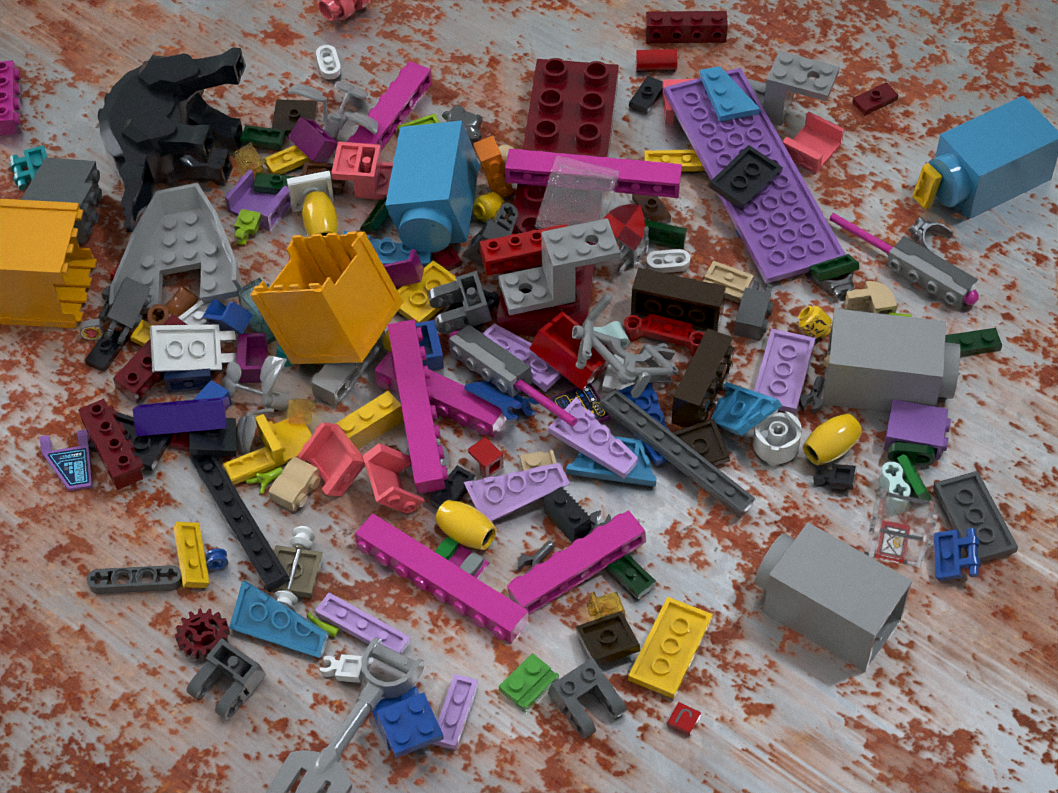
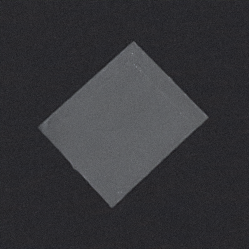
(576, 193)

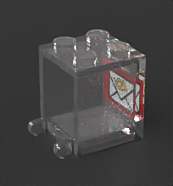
(901, 529)

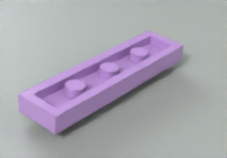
(360, 623)

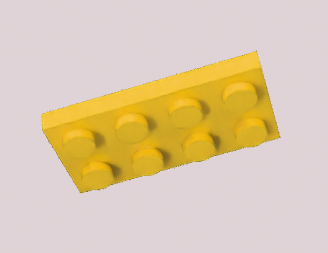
(670, 647)

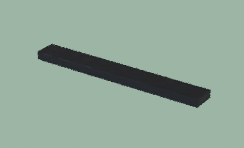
(240, 521)

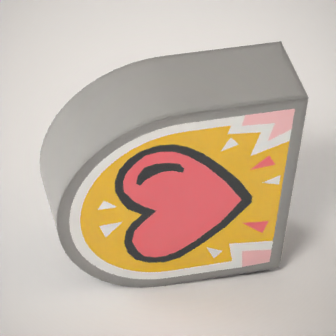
(92, 329)

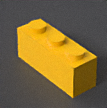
(372, 420)

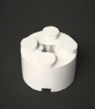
(777, 438)

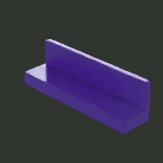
(180, 416)

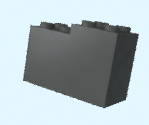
(69, 182)

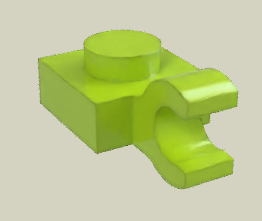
(246, 224)

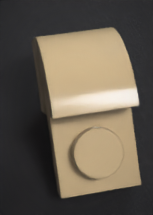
(874, 297)

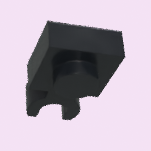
(838, 477)

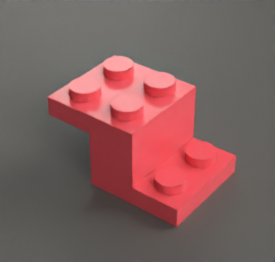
(364, 167)

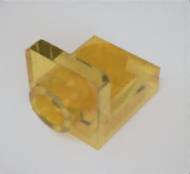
(248, 158)
(301, 410)
(604, 605)

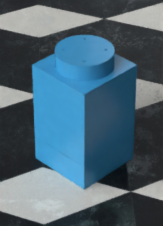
(995, 157)
(433, 185)

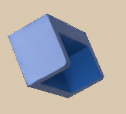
(227, 317)
(432, 345)

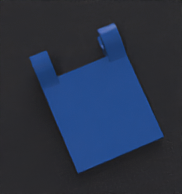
(492, 394)

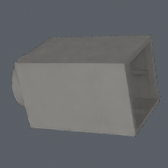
(888, 359)
(832, 594)

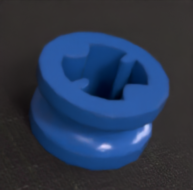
(216, 559)

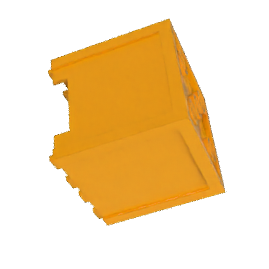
(42, 264)
(329, 299)

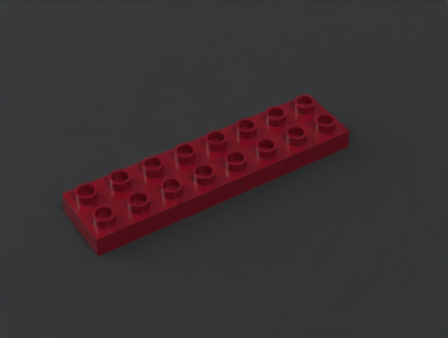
(568, 115)

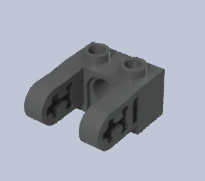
(492, 229)
(466, 290)
(234, 665)
(576, 684)

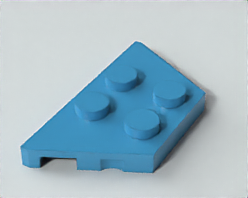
(742, 409)
(641, 473)

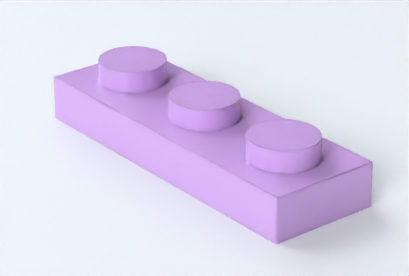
(456, 710)

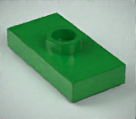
(913, 479)

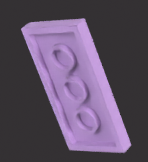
(785, 368)

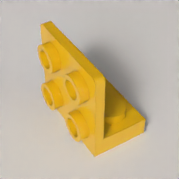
(282, 438)

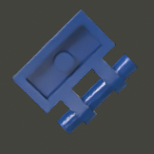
(948, 554)

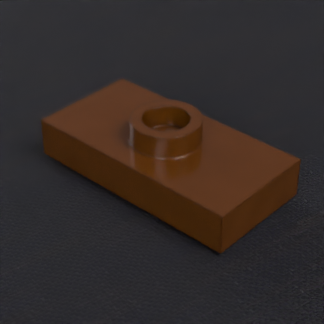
(652, 208)

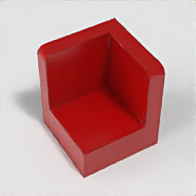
(488, 457)

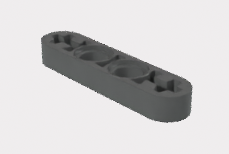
(134, 583)

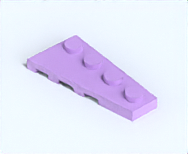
(542, 373)
(594, 440)
(515, 490)

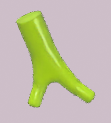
(265, 478)
(333, 631)

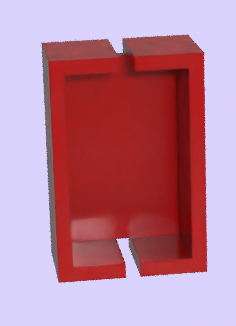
(560, 350)

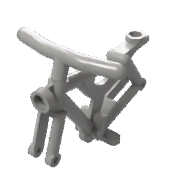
(627, 372)

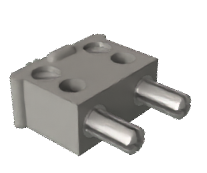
(631, 258)

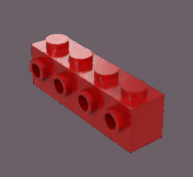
(513, 251)

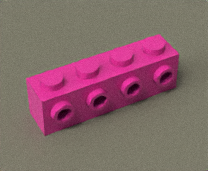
(9, 98)

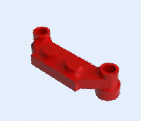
(664, 330)

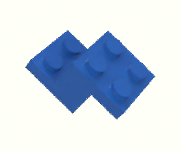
(407, 722)

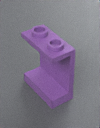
(269, 205)
(918, 425)

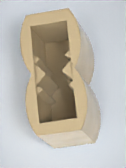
(294, 484)

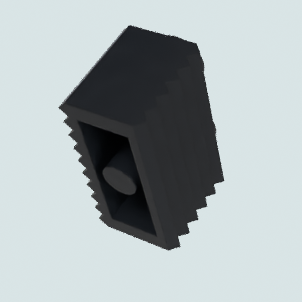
(567, 514)

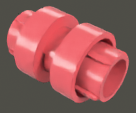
(340, 8)

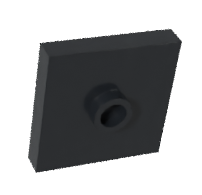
(215, 441)

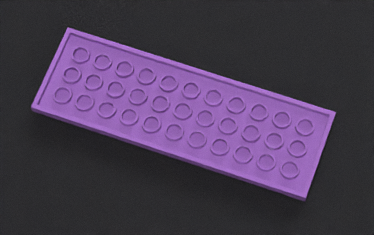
(784, 222)

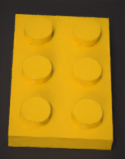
(415, 296)

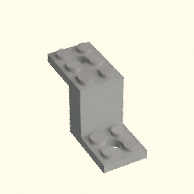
(789, 76)
(561, 253)

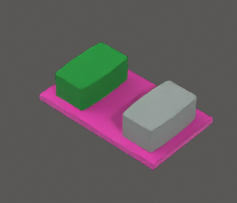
(462, 557)

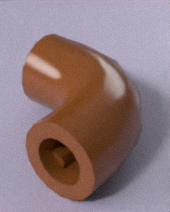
(177, 305)

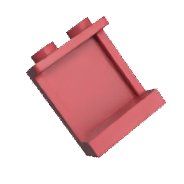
(334, 456)

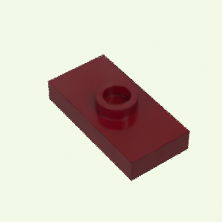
(875, 98)

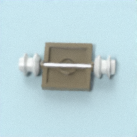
(300, 565)

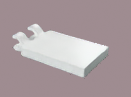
(189, 347)

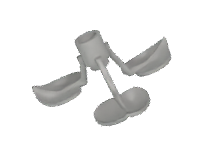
(334, 122)
(270, 398)

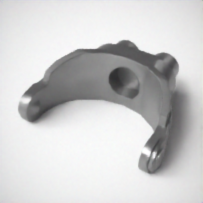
(923, 226)
(837, 288)

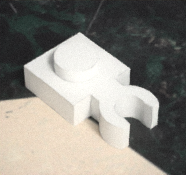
(346, 669)

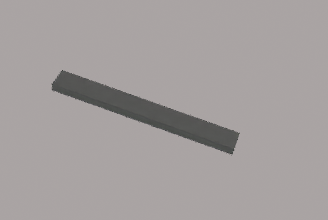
(677, 452)

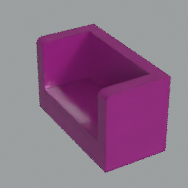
(313, 140)
(406, 271)
(251, 354)

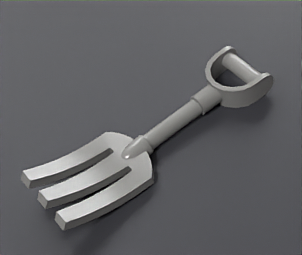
(324, 767)

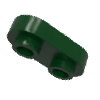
(918, 454)

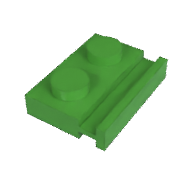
(528, 682)

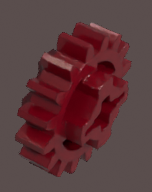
(201, 633)

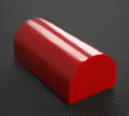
(656, 60)

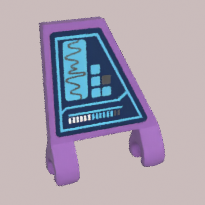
(72, 463)

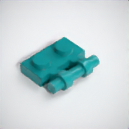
(32, 160)

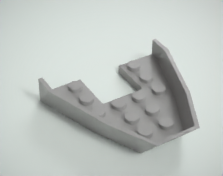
(175, 236)

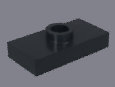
(646, 95)
(105, 351)
(454, 487)

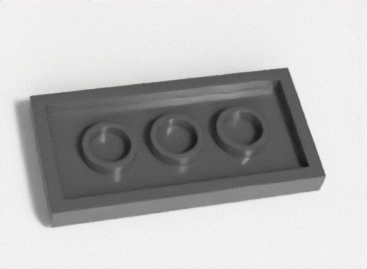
(971, 506)

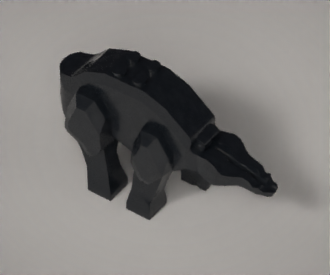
(165, 130)

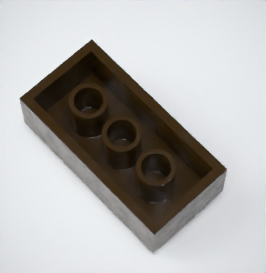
(678, 299)
(703, 379)

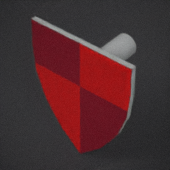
(627, 224)

